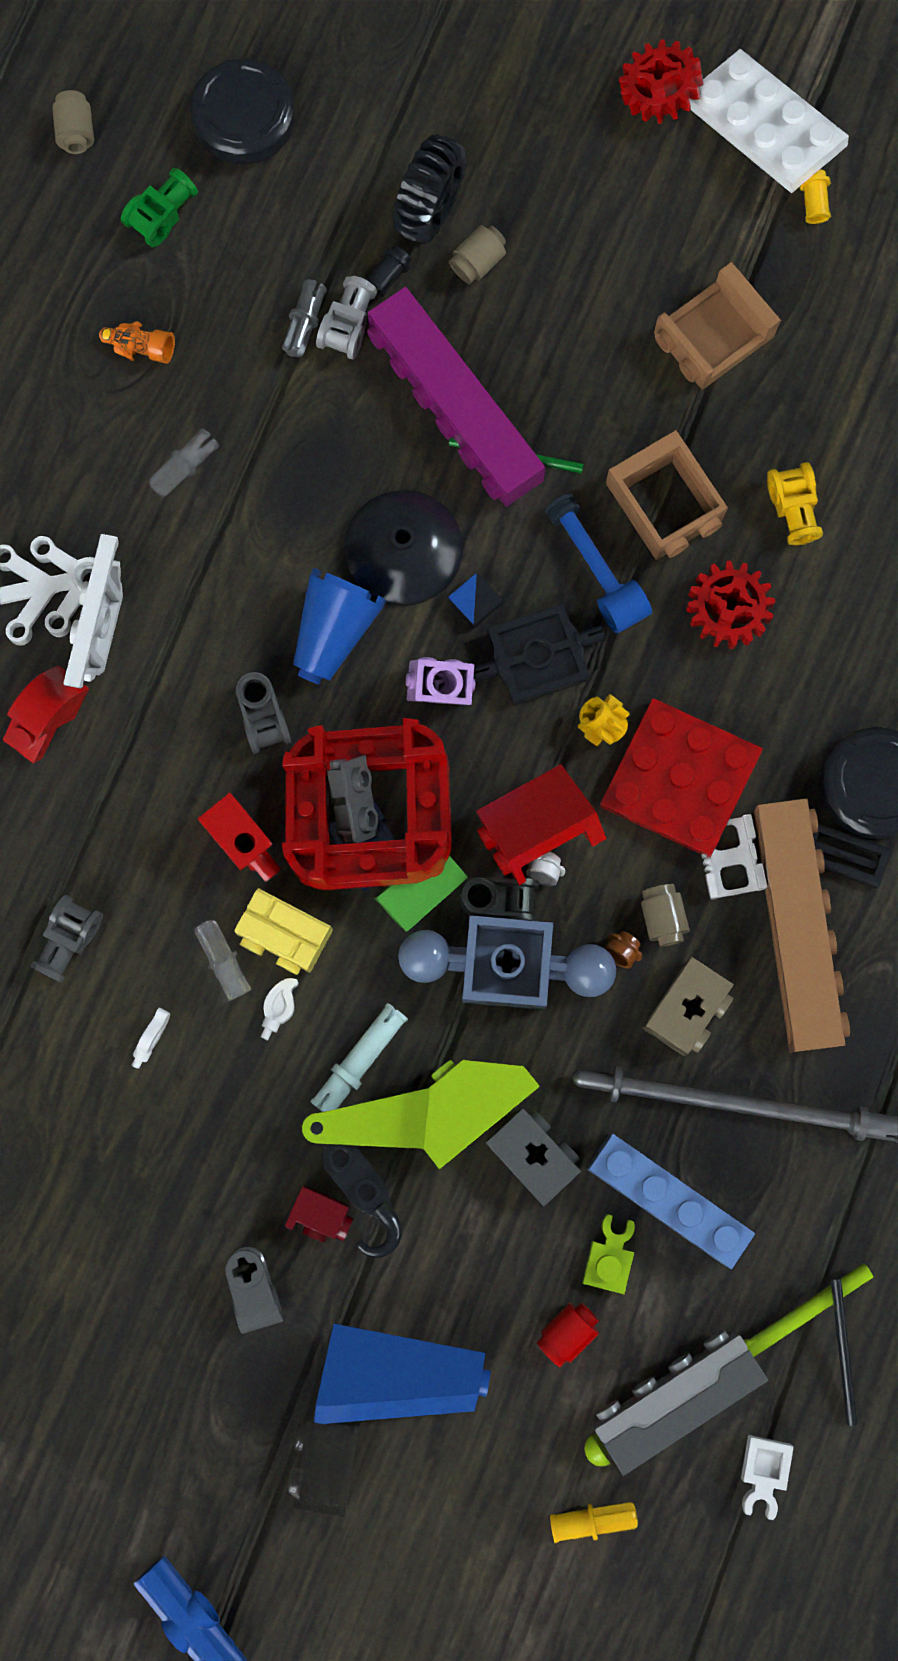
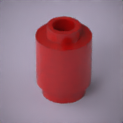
(568, 1334)

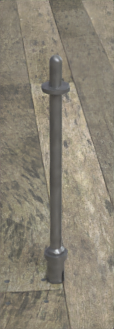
(858, 1122)

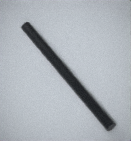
(843, 1348)

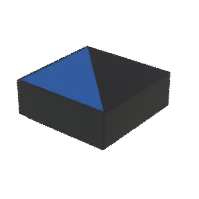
(474, 600)

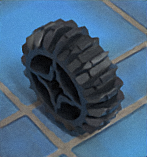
(429, 188)

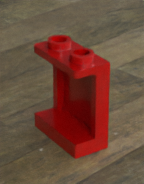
(537, 821)

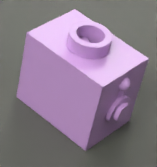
(455, 679)

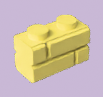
(282, 931)

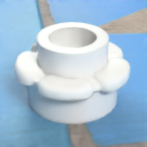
(546, 869)

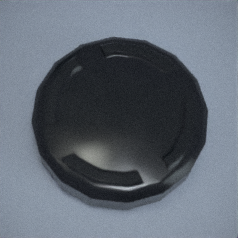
(242, 111)
(862, 783)

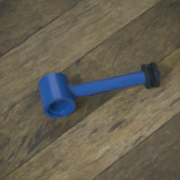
(622, 603)

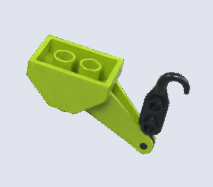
(437, 1119)

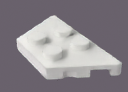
(98, 618)

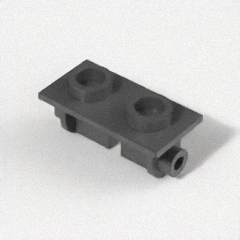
(357, 818)

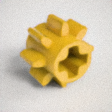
(603, 720)

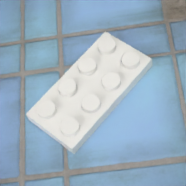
(767, 121)

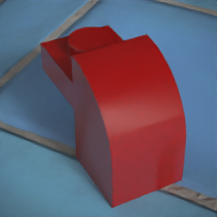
(40, 711)

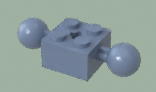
(587, 969)

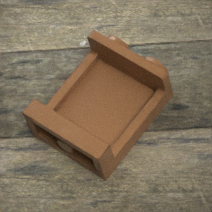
(717, 328)

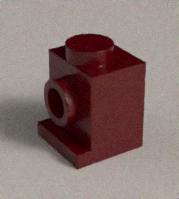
(320, 1215)

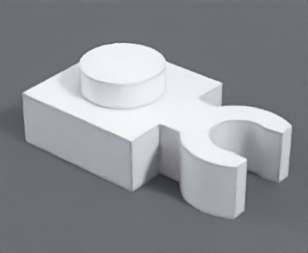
(767, 1468)

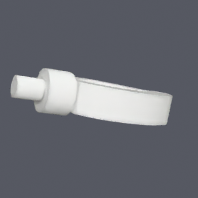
(278, 1006)
(150, 1037)

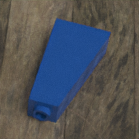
(396, 1377)

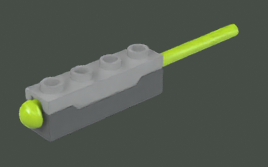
(696, 1388)

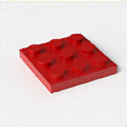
(681, 778)

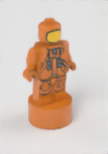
(130, 340)

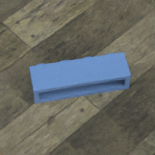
(670, 1201)

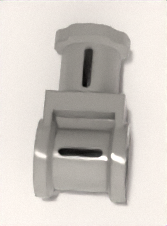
(346, 321)

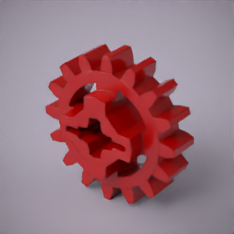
(661, 81)
(744, 610)

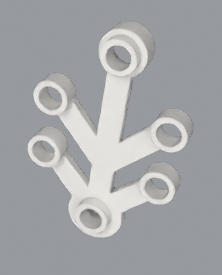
(42, 587)

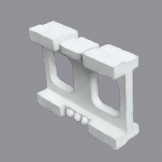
(744, 854)

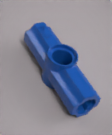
(186, 1615)

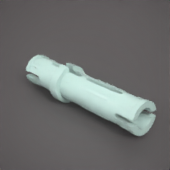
(349, 1072)

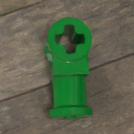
(156, 210)

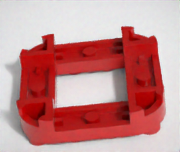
(368, 863)

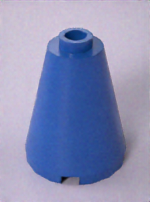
(331, 624)

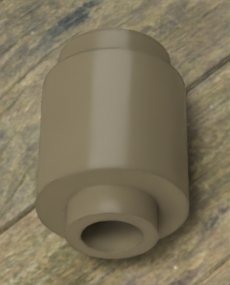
(72, 122)
(478, 253)
(664, 915)

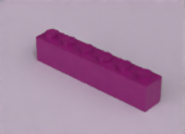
(455, 397)

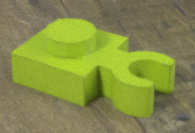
(609, 1263)

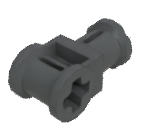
(66, 937)

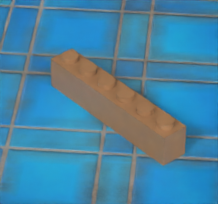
(800, 927)

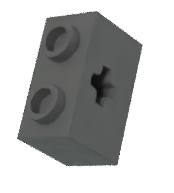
(541, 1180)

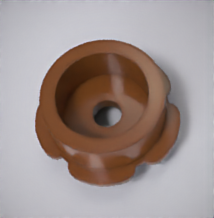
(623, 949)

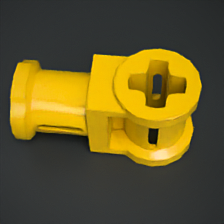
(795, 498)

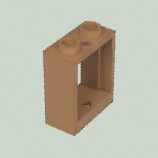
(646, 462)

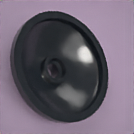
(406, 571)

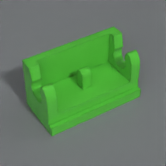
(411, 902)

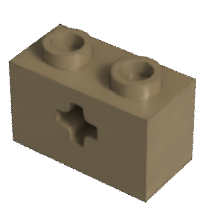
(667, 1019)

